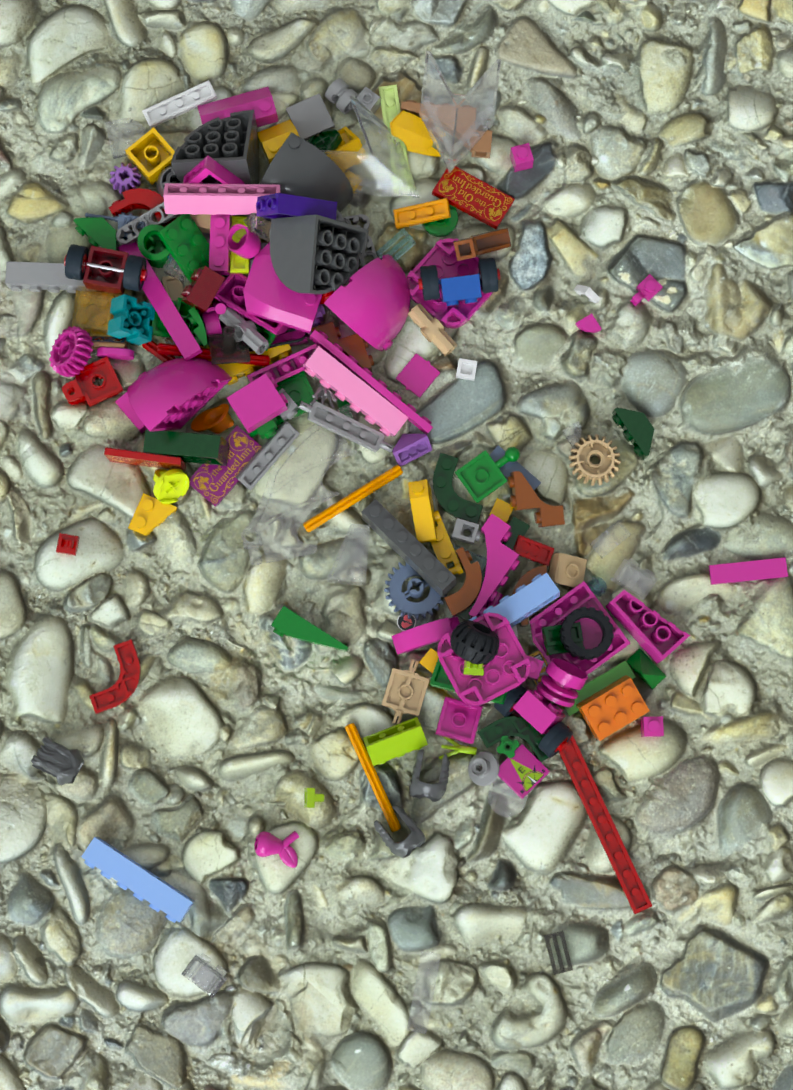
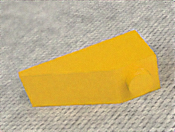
(422, 510)

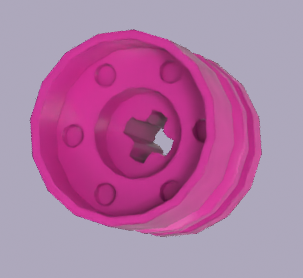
(561, 682)

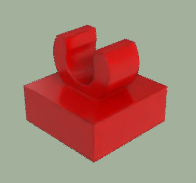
(67, 544)

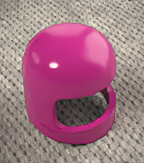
(247, 246)

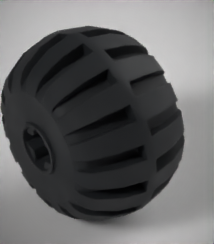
(474, 642)

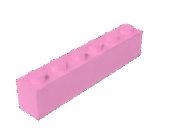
(214, 198)
(355, 391)

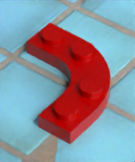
(126, 684)

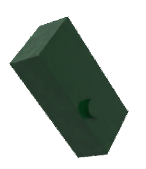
(188, 446)

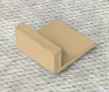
(567, 569)

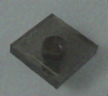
(226, 349)

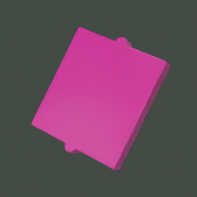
(417, 375)

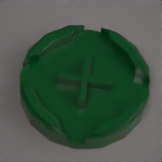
(328, 140)

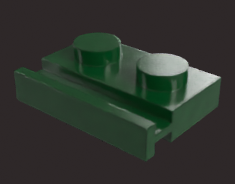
(552, 639)

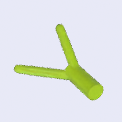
(457, 748)

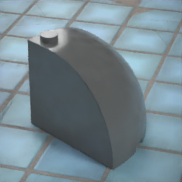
(227, 141)
(308, 173)
(315, 252)

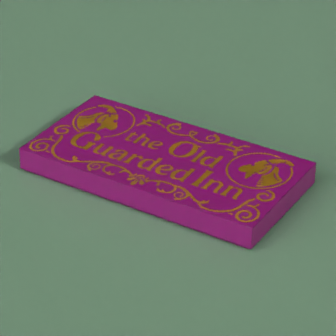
(217, 481)

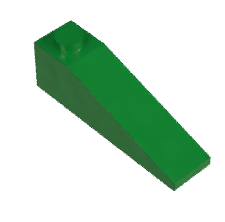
(298, 628)

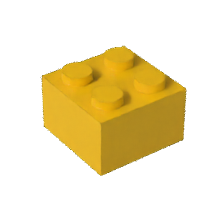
(150, 155)

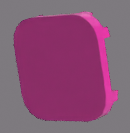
(447, 266)
(500, 675)

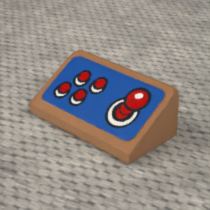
(104, 341)

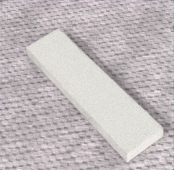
(179, 104)

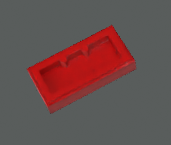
(533, 550)

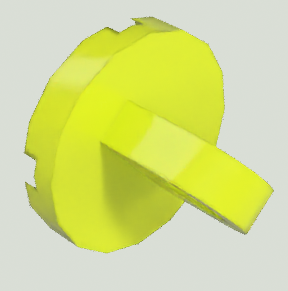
(170, 485)

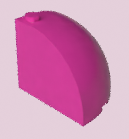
(374, 302)
(175, 392)

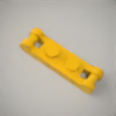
(443, 547)

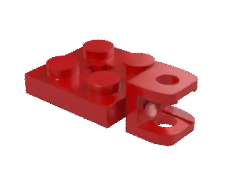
(84, 386)

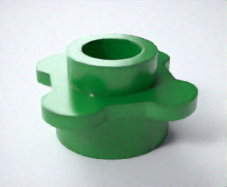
(506, 741)

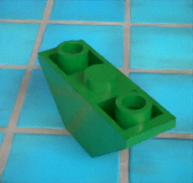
(98, 231)

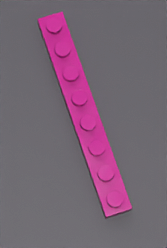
(365, 375)

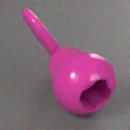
(268, 844)

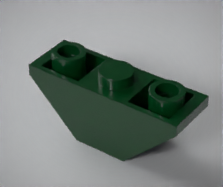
(636, 429)

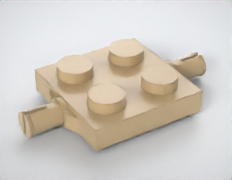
(405, 692)

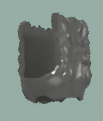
(58, 761)
(432, 791)
(402, 848)

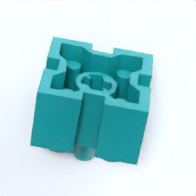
(131, 320)

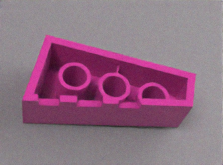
(646, 626)

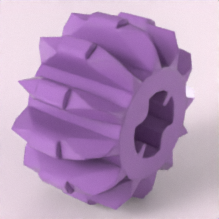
(122, 173)

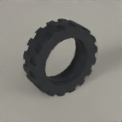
(595, 615)

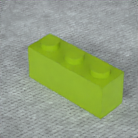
(395, 741)

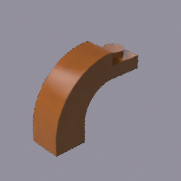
(466, 596)

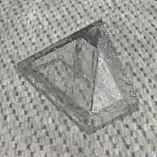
(258, 226)

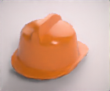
(213, 419)

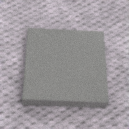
(310, 117)

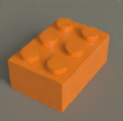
(613, 707)

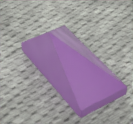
(411, 447)

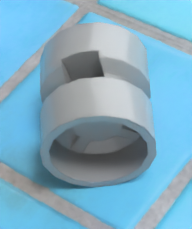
(340, 94)

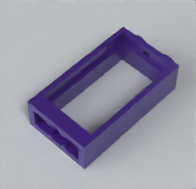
(286, 205)

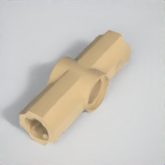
(432, 329)

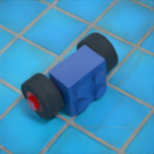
(461, 287)

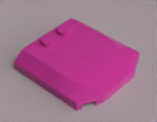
(272, 300)
(592, 633)

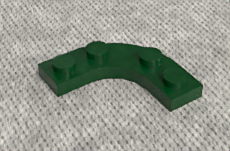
(447, 496)
(514, 727)

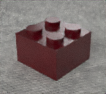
(202, 288)

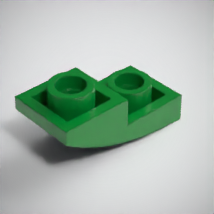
(199, 332)

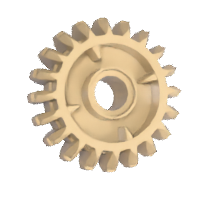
(594, 471)

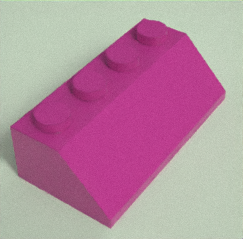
(257, 100)
(232, 295)

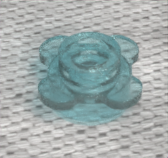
(597, 586)

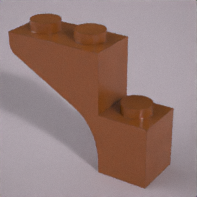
(481, 244)
(351, 345)
(525, 498)

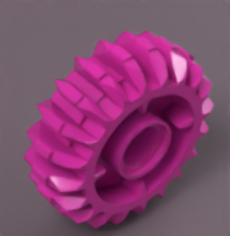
(71, 351)

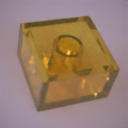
(92, 311)

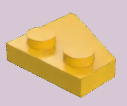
(150, 514)

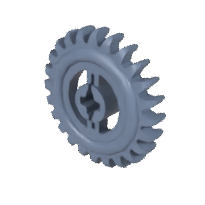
(399, 598)

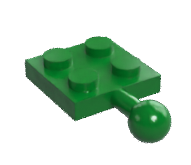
(482, 474)

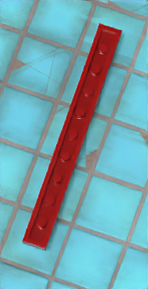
(604, 827)

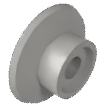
(489, 771)

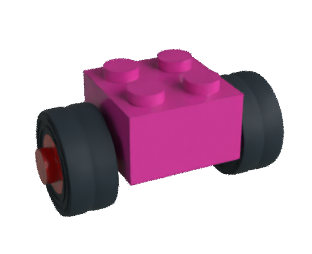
(541, 715)

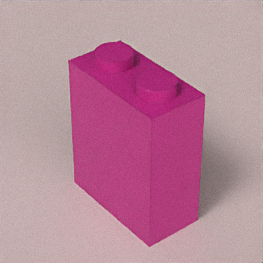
(258, 402)

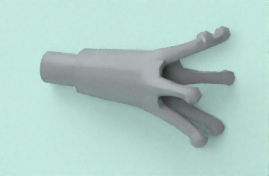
(324, 393)

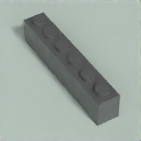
(409, 548)

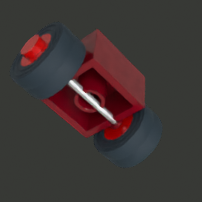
(105, 269)

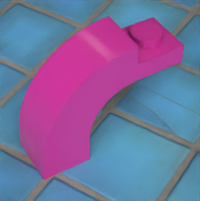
(423, 634)

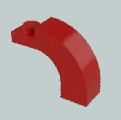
(138, 199)

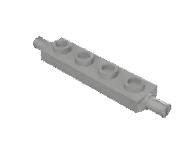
(345, 426)

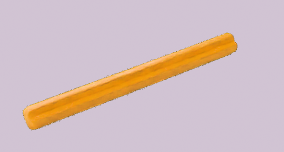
(352, 498)
(373, 777)

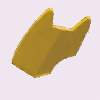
(413, 133)

